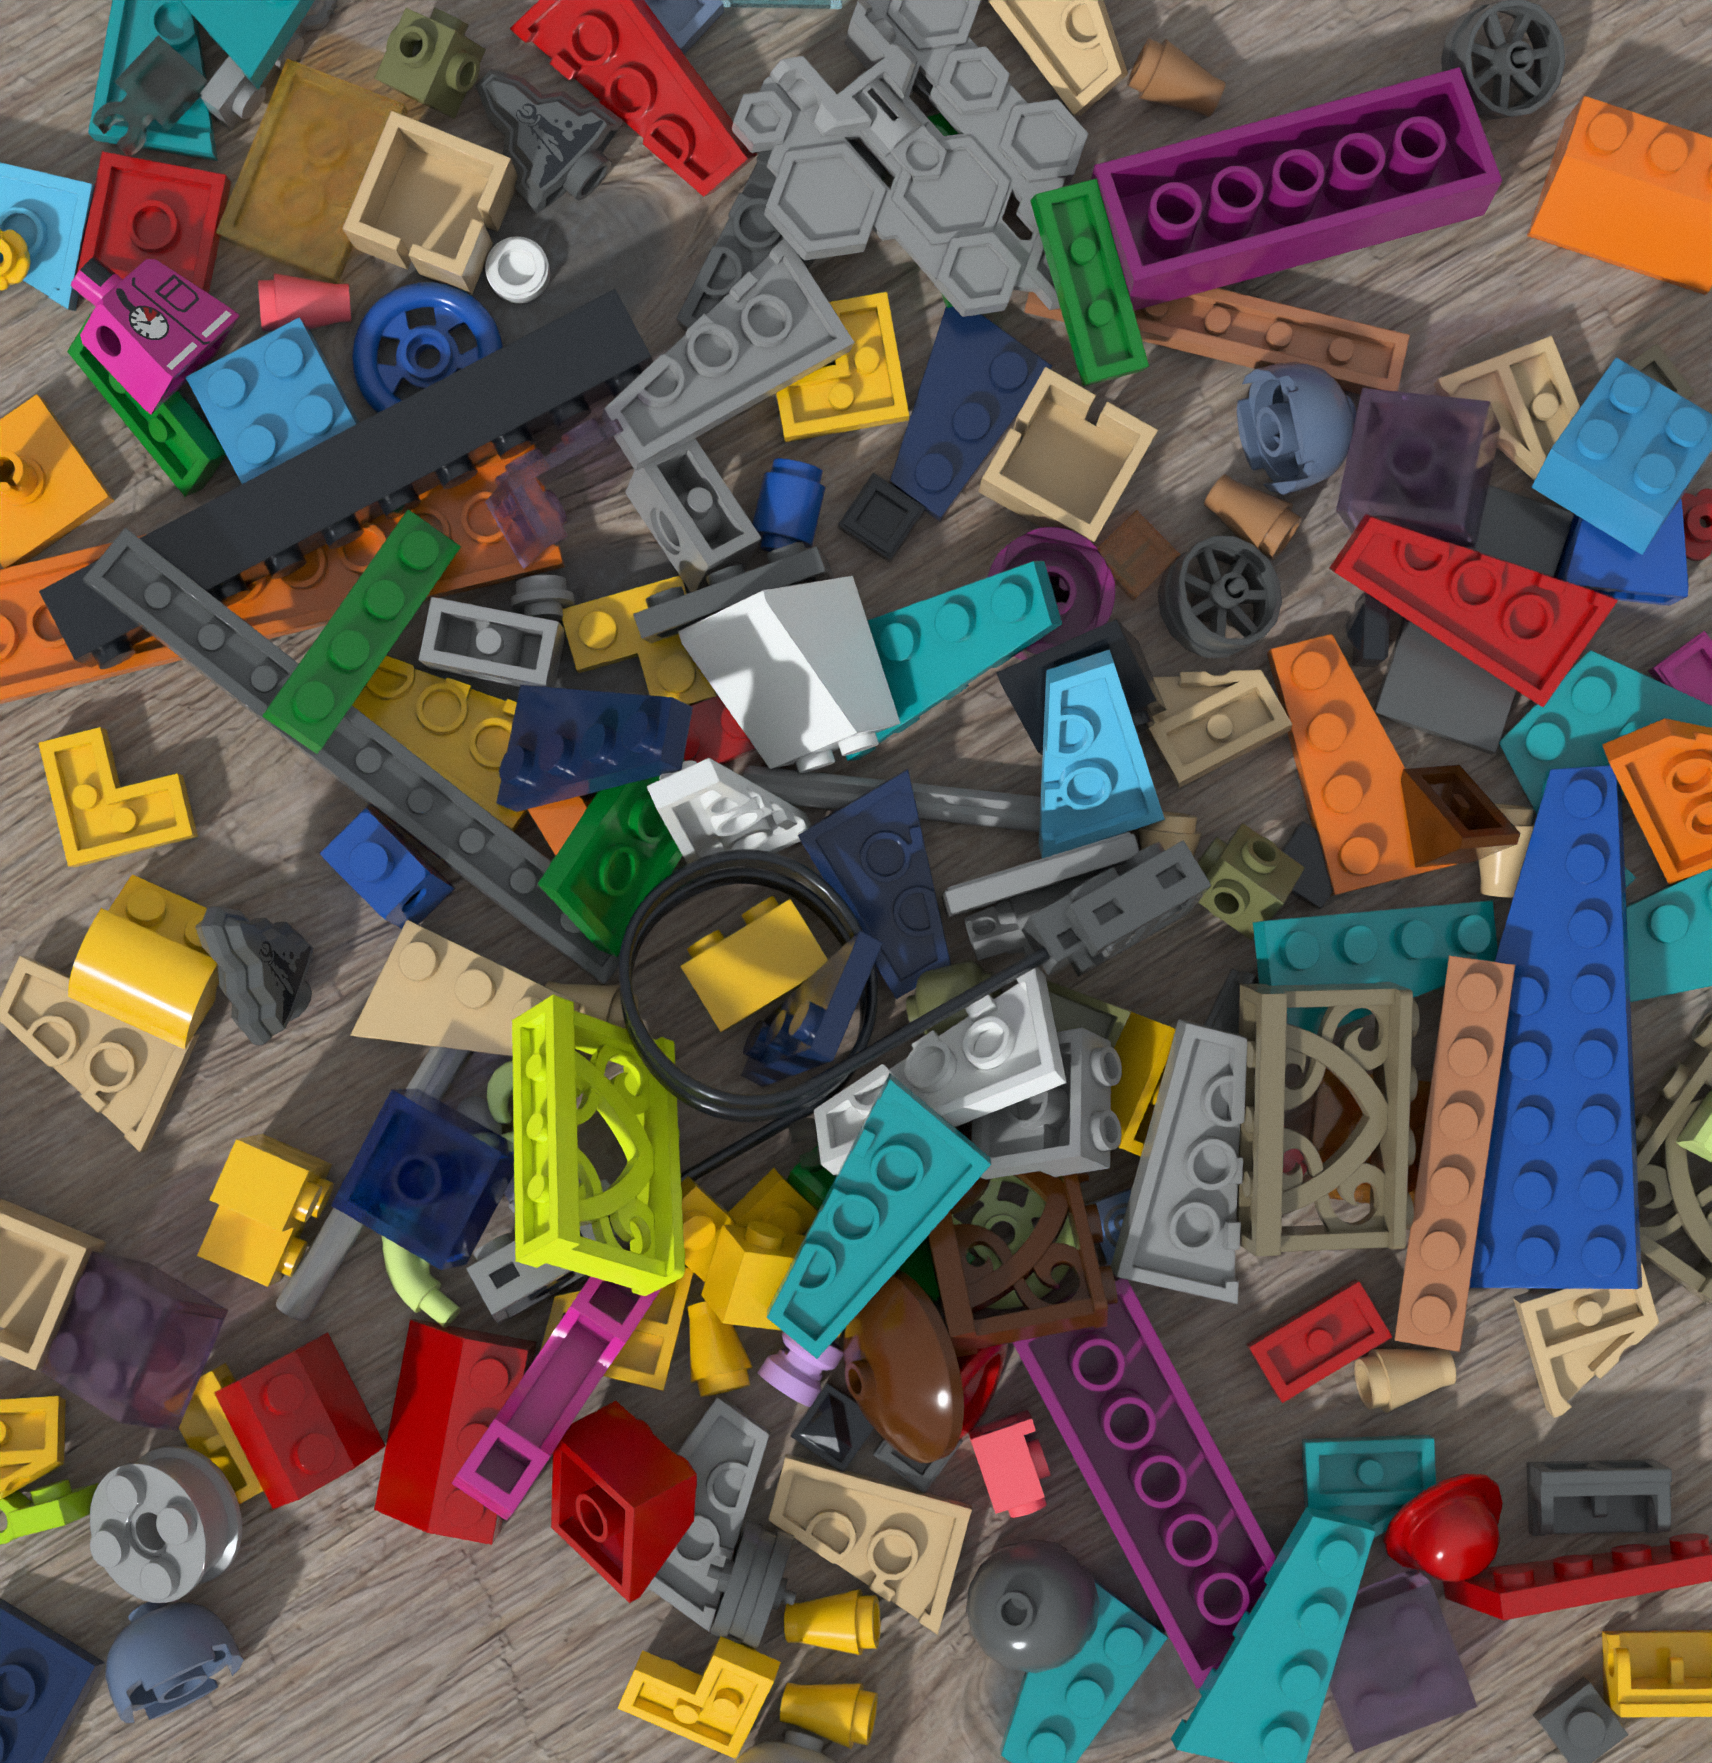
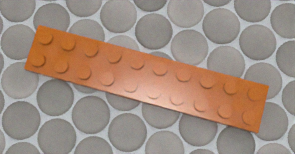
(39, 661)

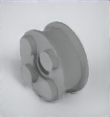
(165, 1524)

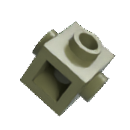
(431, 60)
(1247, 879)

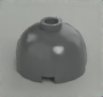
(1032, 1606)

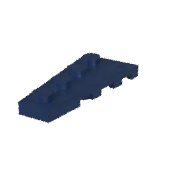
(588, 742)
(40, 1686)

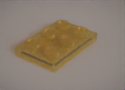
(306, 171)

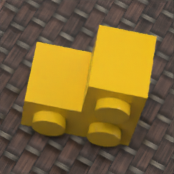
(263, 1208)

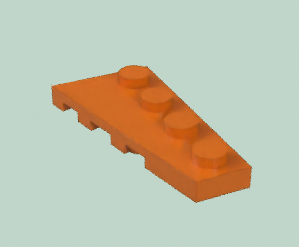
(1344, 767)

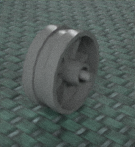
(1507, 57)
(1247, 581)
(752, 1584)

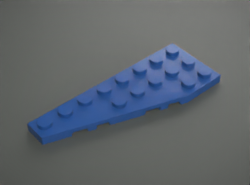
(1564, 1125)

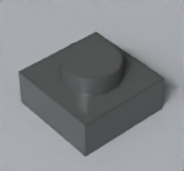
(1580, 1723)

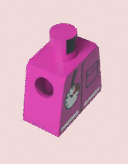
(150, 327)

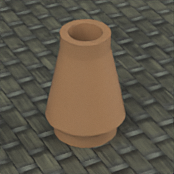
(1174, 79)
(1254, 515)

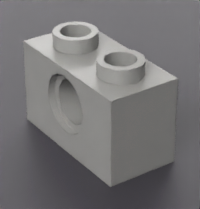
(692, 514)
(491, 644)

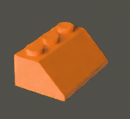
(1630, 194)

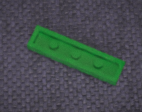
(361, 632)

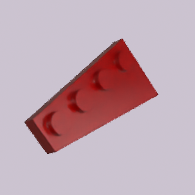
(642, 78)
(1485, 608)
(1585, 1579)

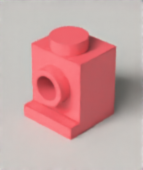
(1011, 1464)

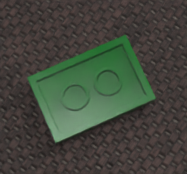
(611, 863)

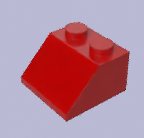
(300, 1421)
(620, 1497)

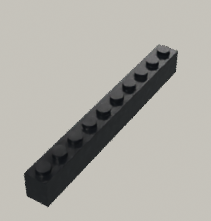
(373, 469)

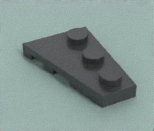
(673, 610)

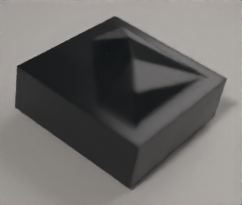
(1369, 632)
(833, 1427)

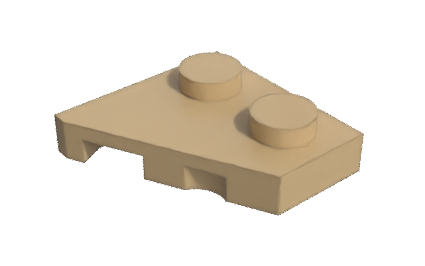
(1214, 720)

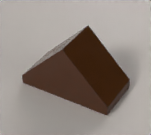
(1452, 817)

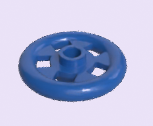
(390, 320)

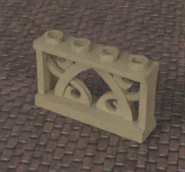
(1381, 1132)
(1672, 1180)

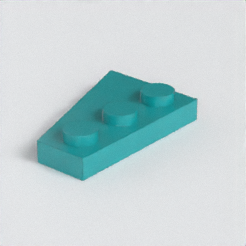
(1068, 1705)

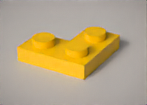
(860, 388)
(607, 633)
(99, 815)
(769, 1201)
(708, 1707)

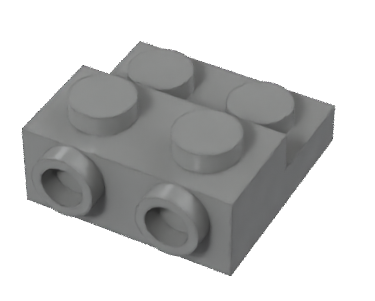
(1063, 1127)

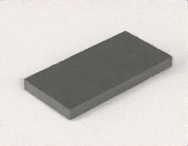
(1438, 687)

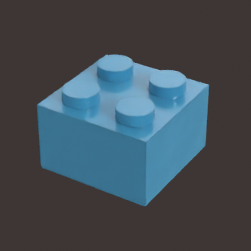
(272, 399)
(1627, 456)

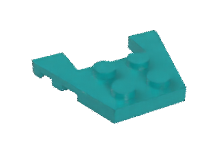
(1588, 709)

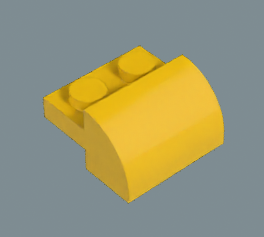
(147, 963)

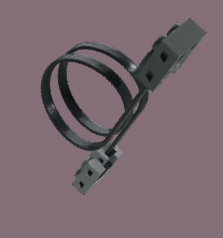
(1079, 929)

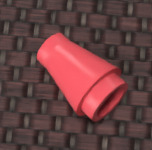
(296, 297)

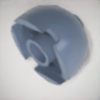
(1295, 425)
(168, 1658)

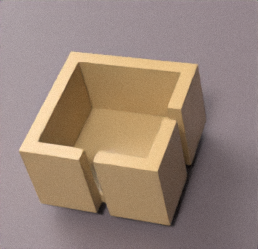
(431, 202)
(1065, 466)
(37, 1280)

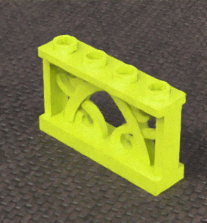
(548, 1163)

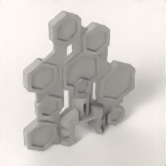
(944, 188)

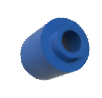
(789, 504)

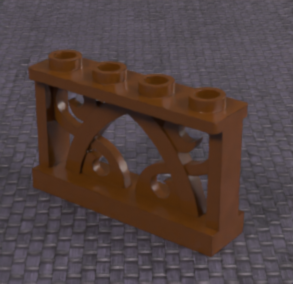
(970, 1288)

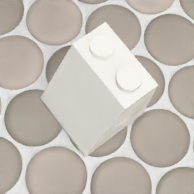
(797, 672)

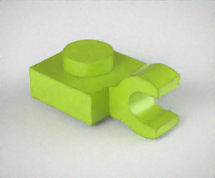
(51, 1508)

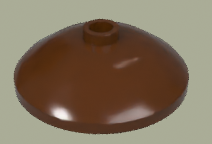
(905, 1371)

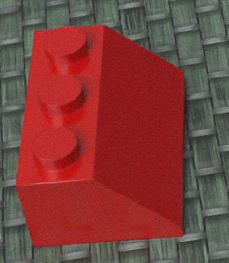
(443, 1405)

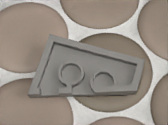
(726, 1456)

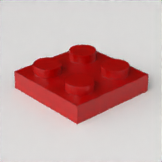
(155, 213)

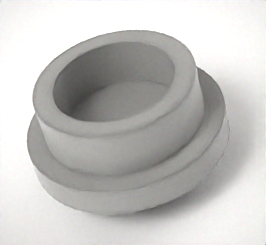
(542, 597)

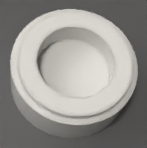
(518, 270)

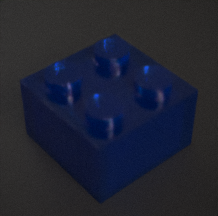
(427, 1178)

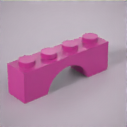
(551, 1395)

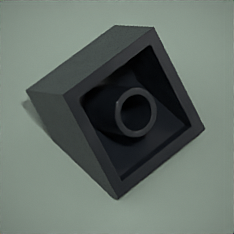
(1026, 680)

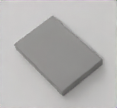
(1038, 874)

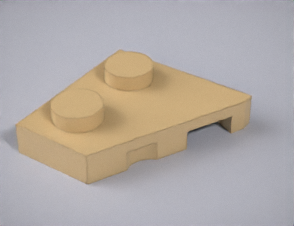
(1528, 398)
(1581, 1334)

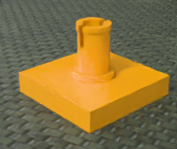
(43, 483)

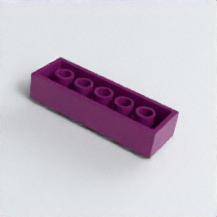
(1297, 188)
(1155, 1476)

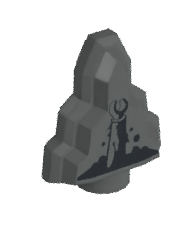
(549, 138)
(258, 969)

